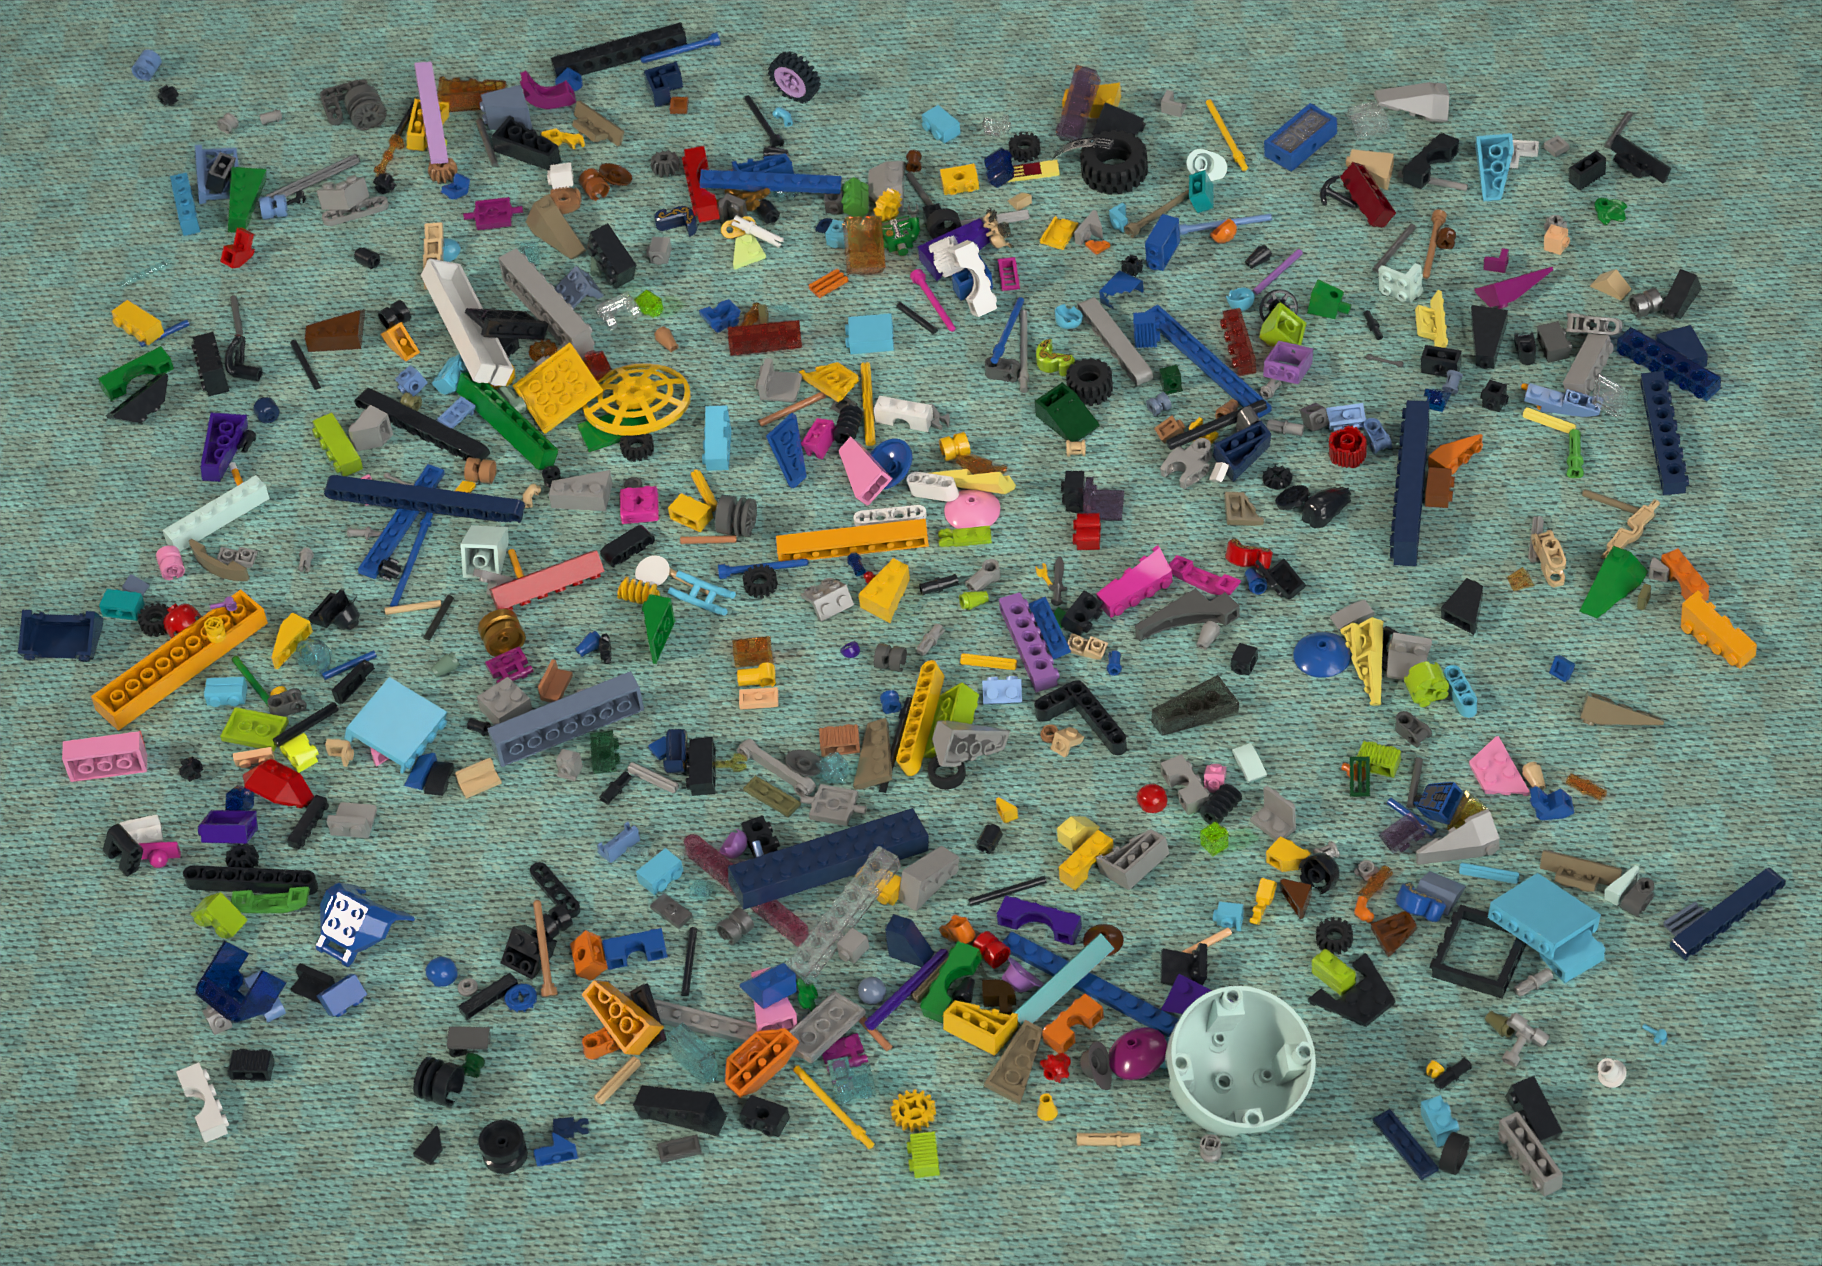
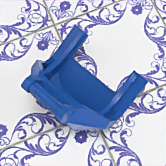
(353, 921)

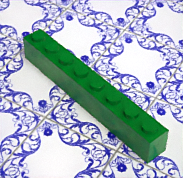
(508, 422)

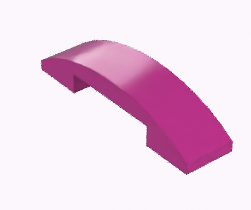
(1208, 582)

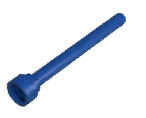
(711, 40)
(725, 570)

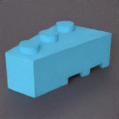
(717, 438)

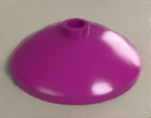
(1137, 1053)

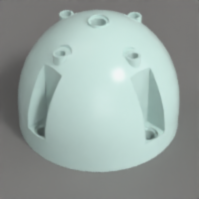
(1256, 1039)

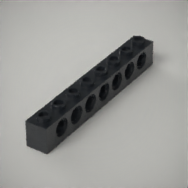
(620, 50)

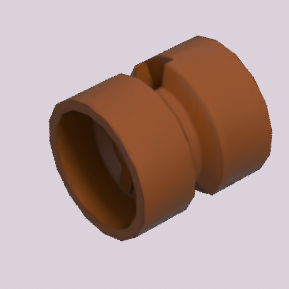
(593, 184)

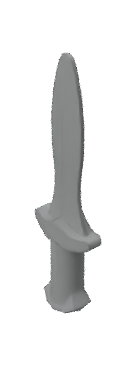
(363, 532)

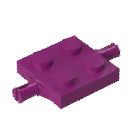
(493, 213)

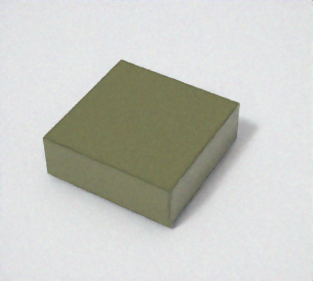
(1644, 596)

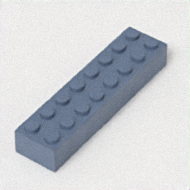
(566, 719)

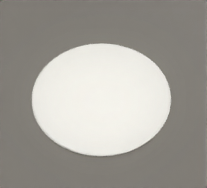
(653, 570)

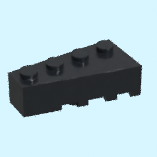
(681, 1108)

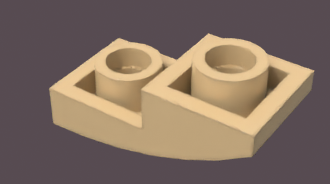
(1091, 648)

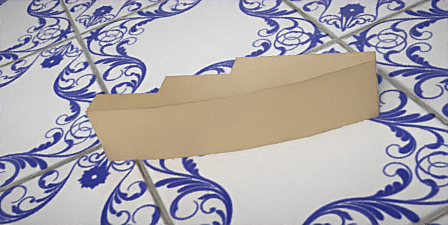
(433, 243)

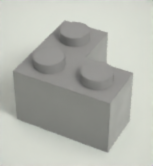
(343, 194)

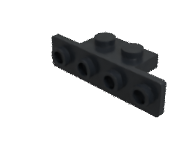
(1638, 161)

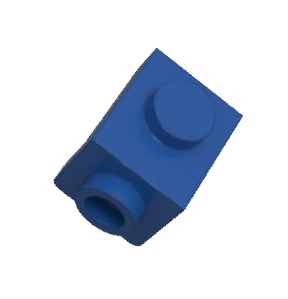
(457, 188)

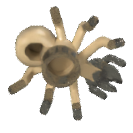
(998, 231)

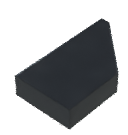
(430, 1147)

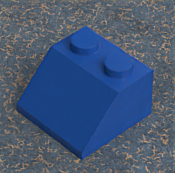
(770, 985)

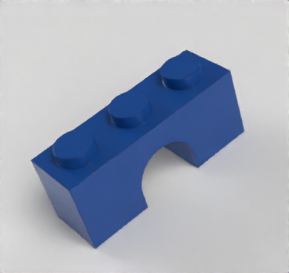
(619, 948)

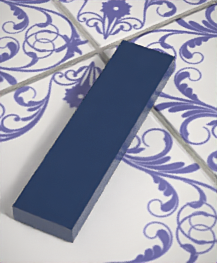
(1405, 1144)

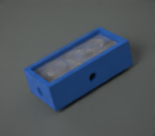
(1300, 137)

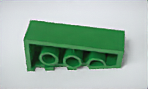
(244, 194)

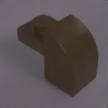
(998, 993)

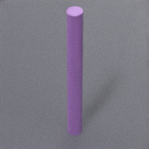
(1281, 268)

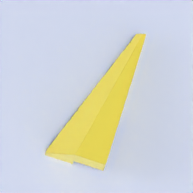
(988, 482)
(1366, 648)

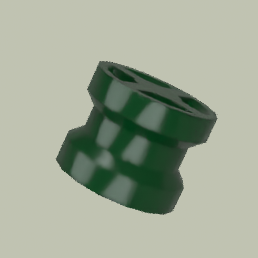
(473, 1065)

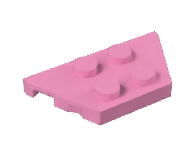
(1497, 771)

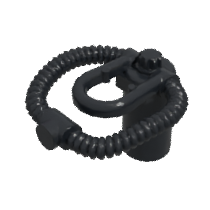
(239, 370)

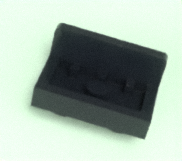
(329, 609)

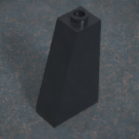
(1487, 332)

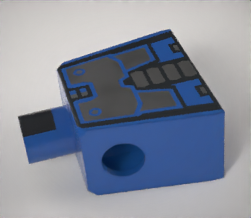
(1439, 801)

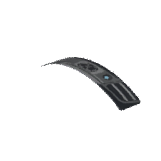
(1085, 142)

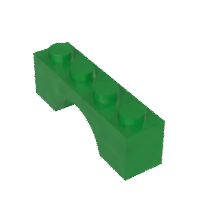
(154, 362)
(961, 961)

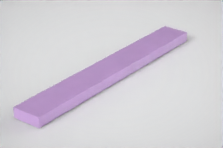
(431, 113)

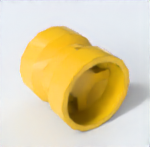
(215, 629)

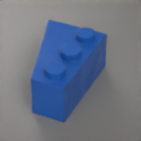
(770, 164)

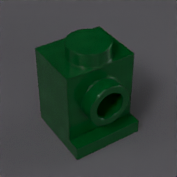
(1170, 379)

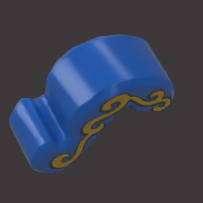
(1419, 903)

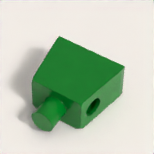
(1327, 301)

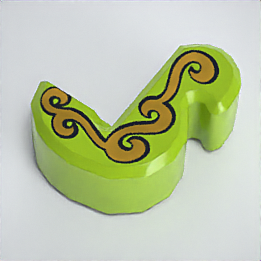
(1052, 362)

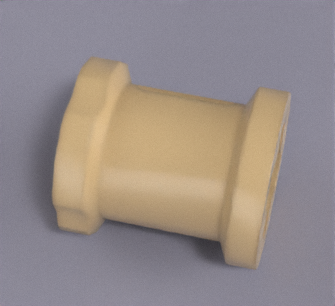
(1075, 448)

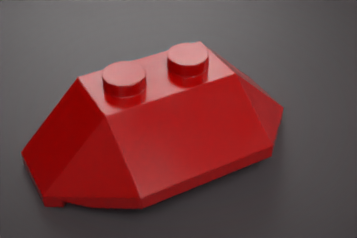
(278, 784)

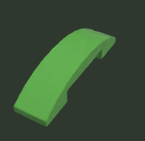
(270, 903)

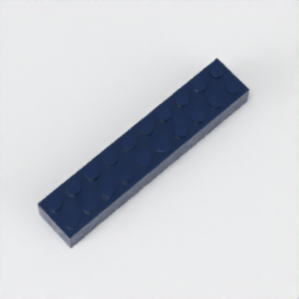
(1410, 483)
(825, 858)

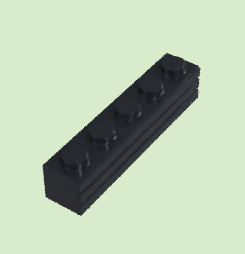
(307, 822)
(487, 996)

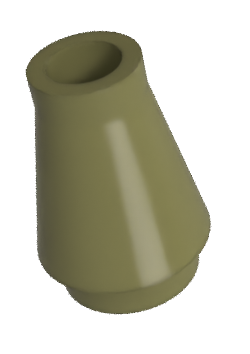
(1499, 1022)

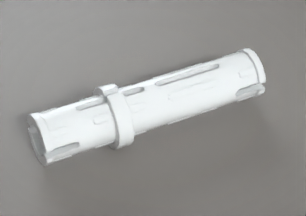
(751, 228)

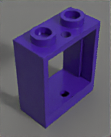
(228, 826)

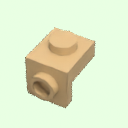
(1065, 739)
(340, 748)

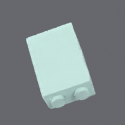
(484, 549)

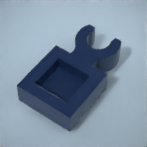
(568, 1127)

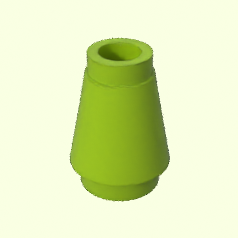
(973, 599)

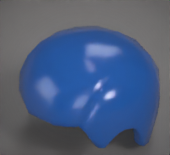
(441, 971)

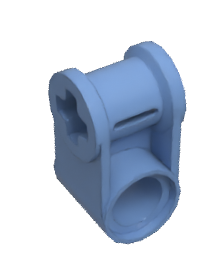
(1376, 435)

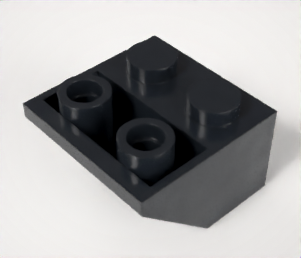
(523, 951)

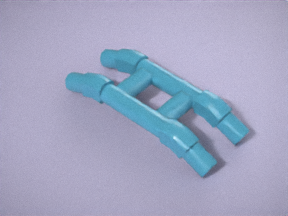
(697, 584)

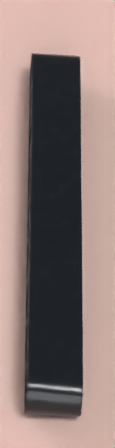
(423, 426)

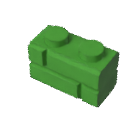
(855, 198)

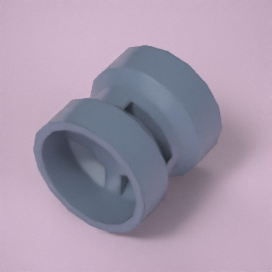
(1159, 404)

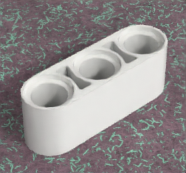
(932, 486)

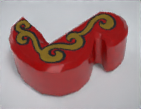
(1247, 555)

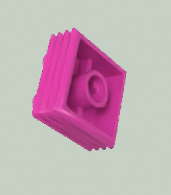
(639, 504)

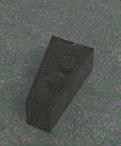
(1195, 707)

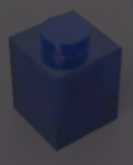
(239, 799)

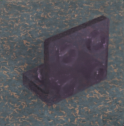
(1106, 502)

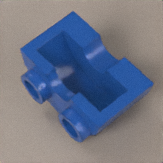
(722, 316)

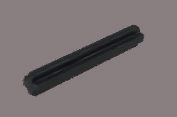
(305, 724)

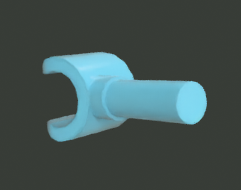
(1659, 1034)

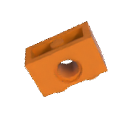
(588, 955)

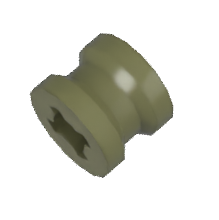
(411, 401)

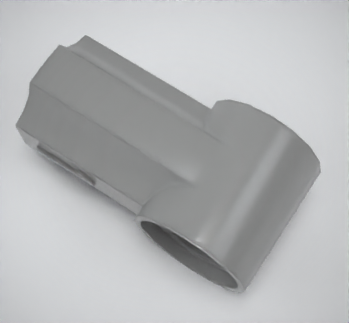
(987, 574)

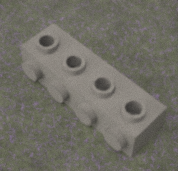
(1588, 363)
(1530, 1154)

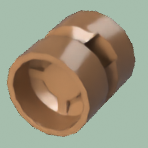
(477, 470)

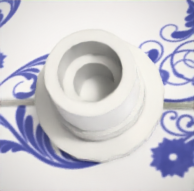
(1611, 1072)

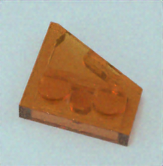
(978, 465)

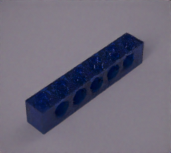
(1676, 367)

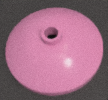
(972, 509)

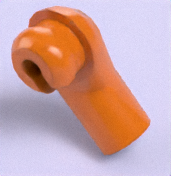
(1362, 911)

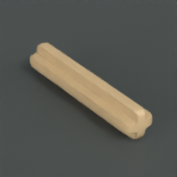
(617, 1080)

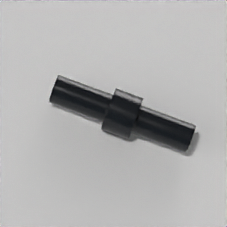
(1373, 325)

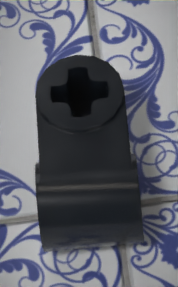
(1525, 348)

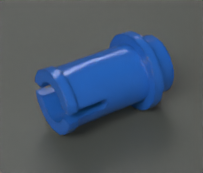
(1114, 663)

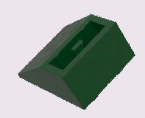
(1065, 413)

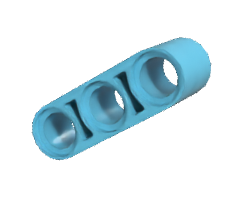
(1461, 691)

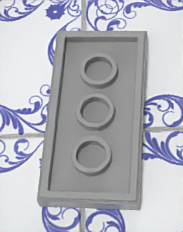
(825, 1025)

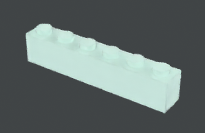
(216, 513)

